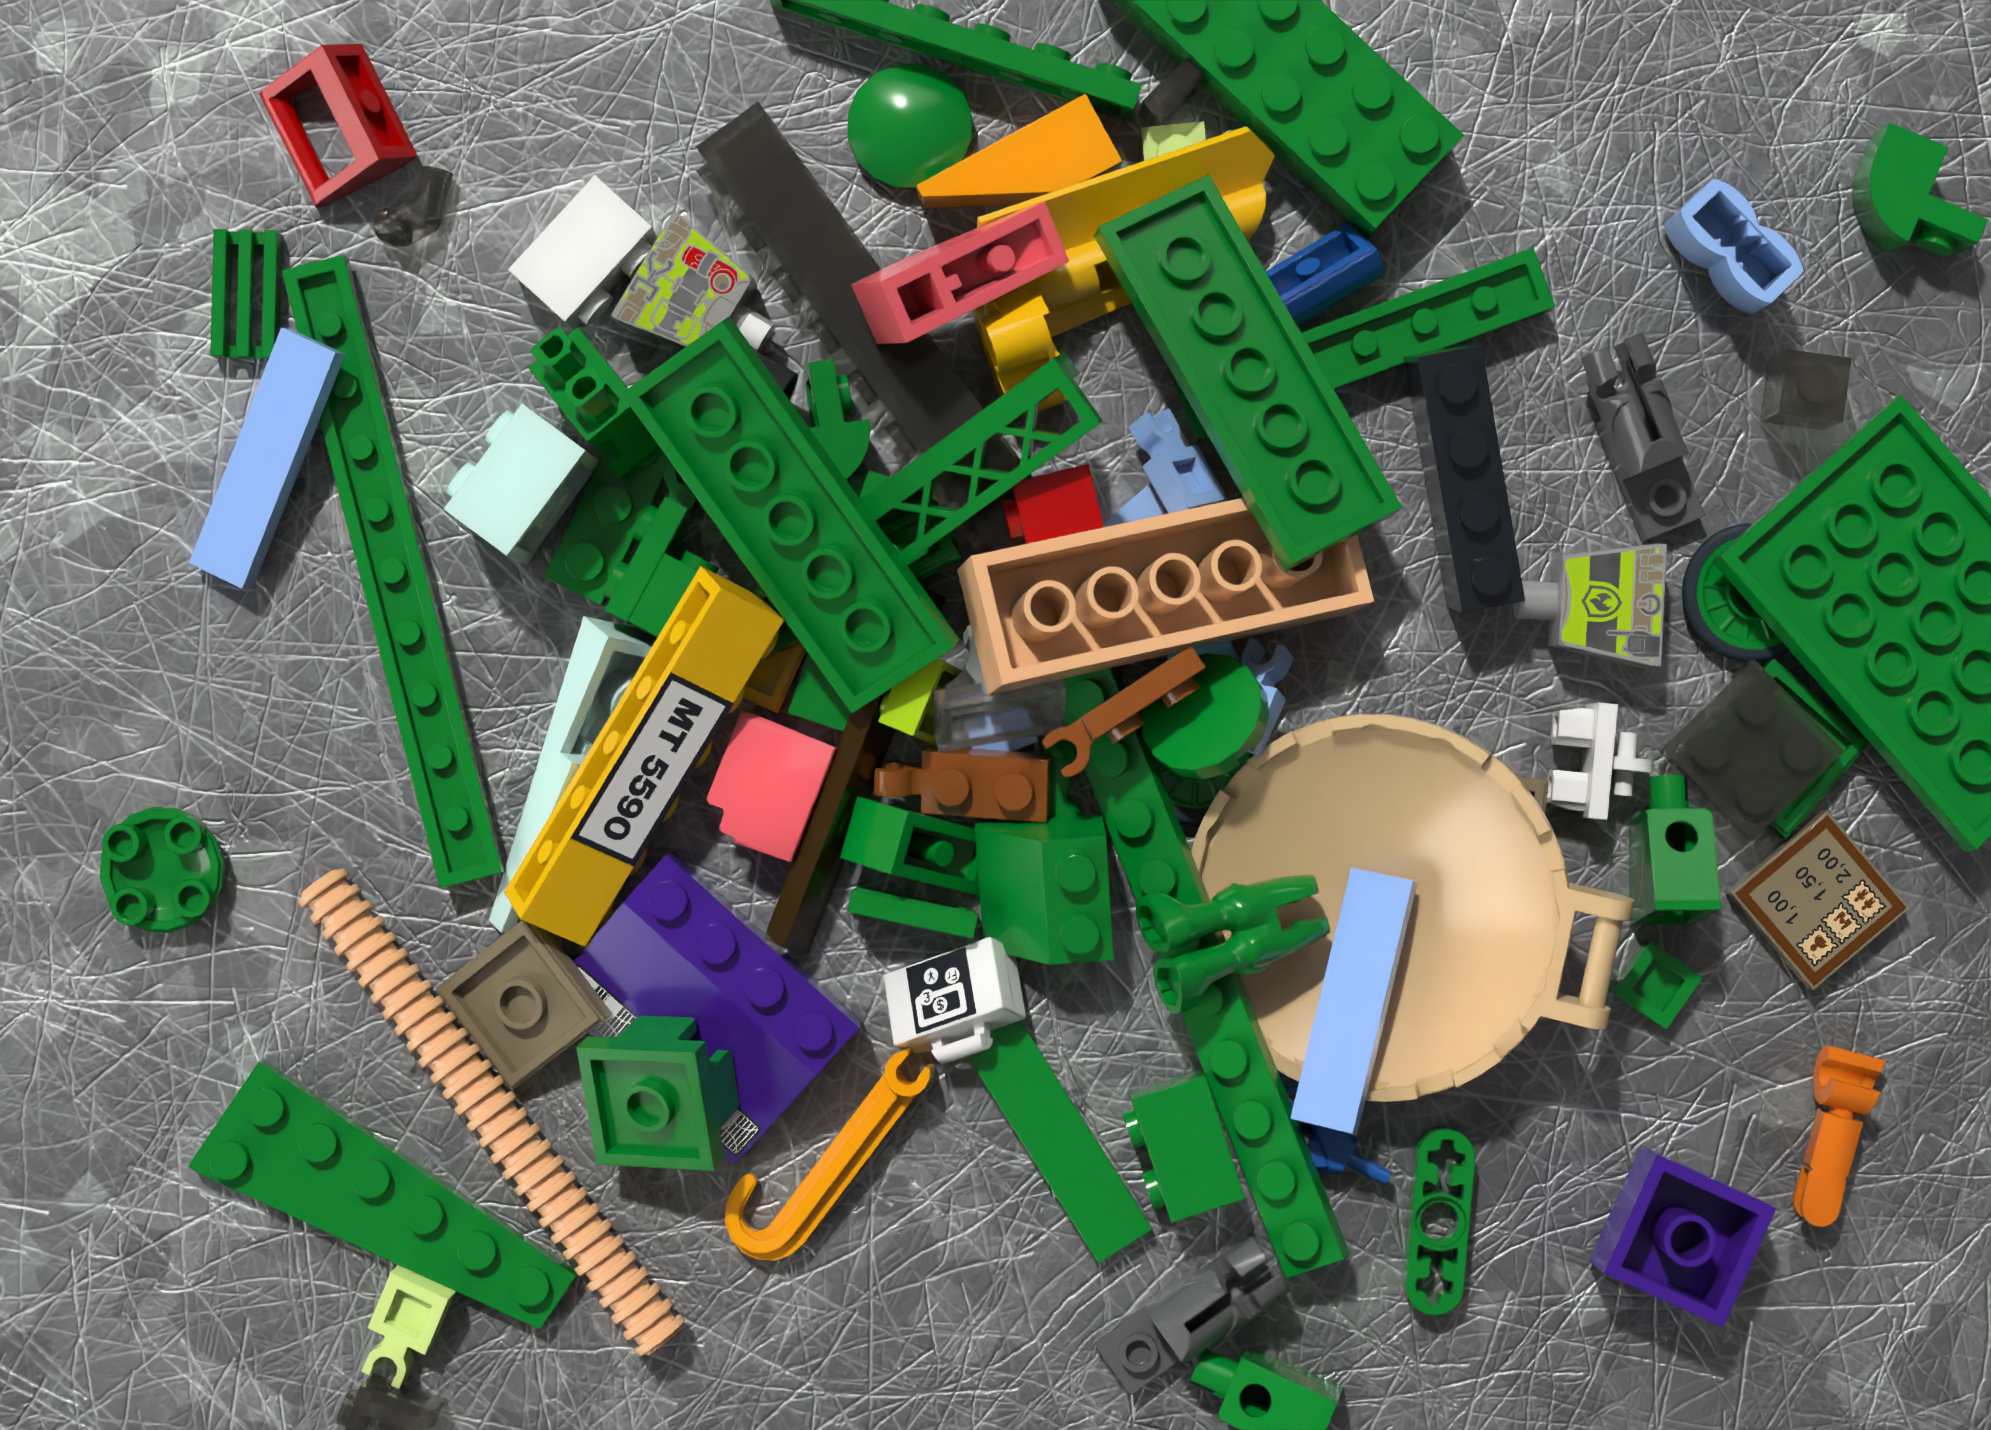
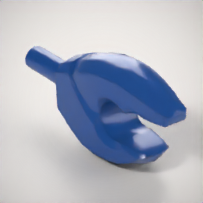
(1334, 1150)

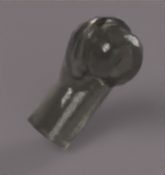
(417, 216)

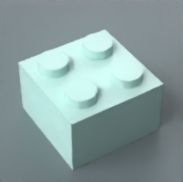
(520, 483)

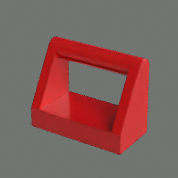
(360, 111)

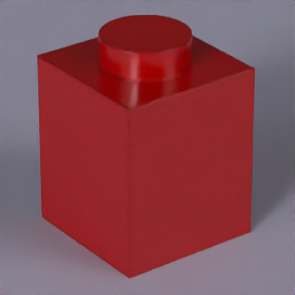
(1053, 505)

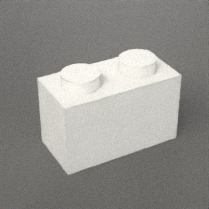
(585, 254)

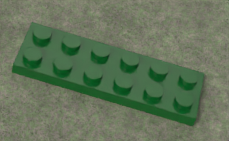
(1247, 372)
(790, 515)

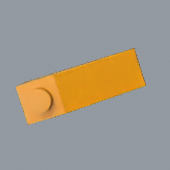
(1029, 163)

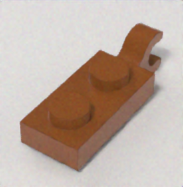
(1121, 713)
(973, 783)

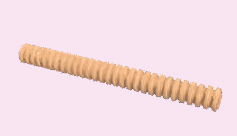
(491, 1111)

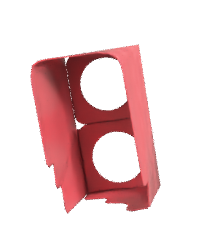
(769, 785)

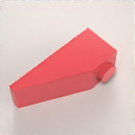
(959, 275)

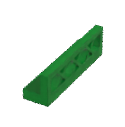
(972, 437)

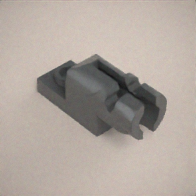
(1642, 438)
(1189, 1315)

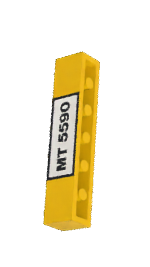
(643, 757)

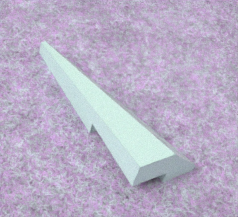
(595, 680)

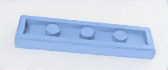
(266, 458)
(1354, 1001)

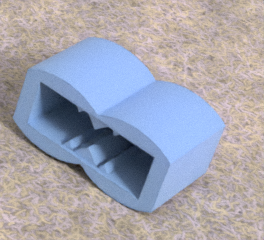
(1743, 259)

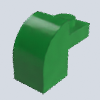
(1894, 196)
(827, 402)

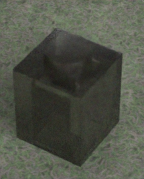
(1805, 389)

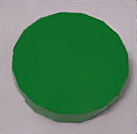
(1213, 724)

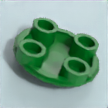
(909, 125)
(161, 870)

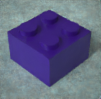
(1682, 1236)

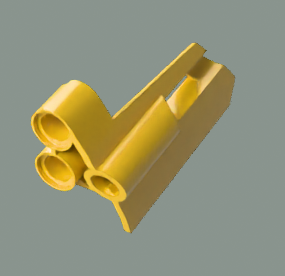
(1020, 323)

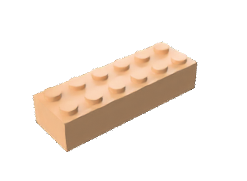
(1145, 593)

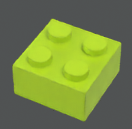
(910, 702)

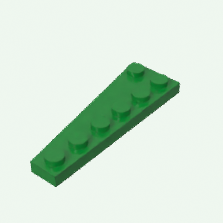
(342, 1178)

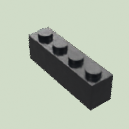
(1464, 478)

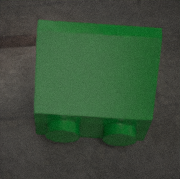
(1046, 888)

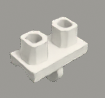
(1595, 732)

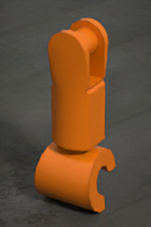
(1845, 1085)

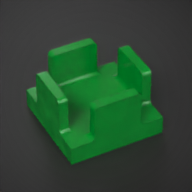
(657, 1095)

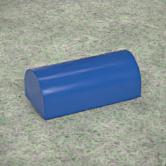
(1326, 273)

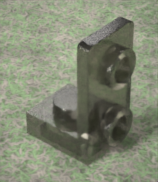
(394, 1407)

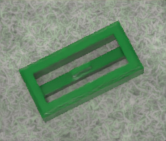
(221, 293)
(913, 911)

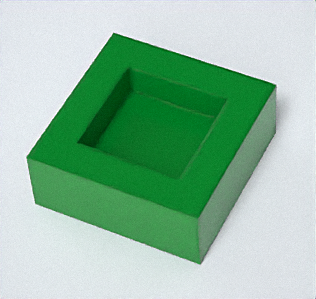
(1656, 984)

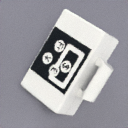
(954, 1000)

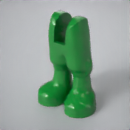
(1253, 942)

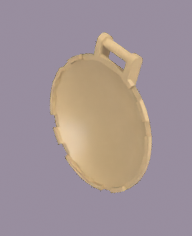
(1486, 907)

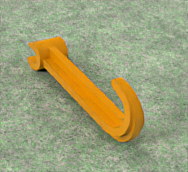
(831, 1172)

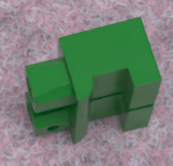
(591, 398)

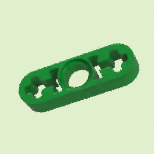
(1418, 1266)

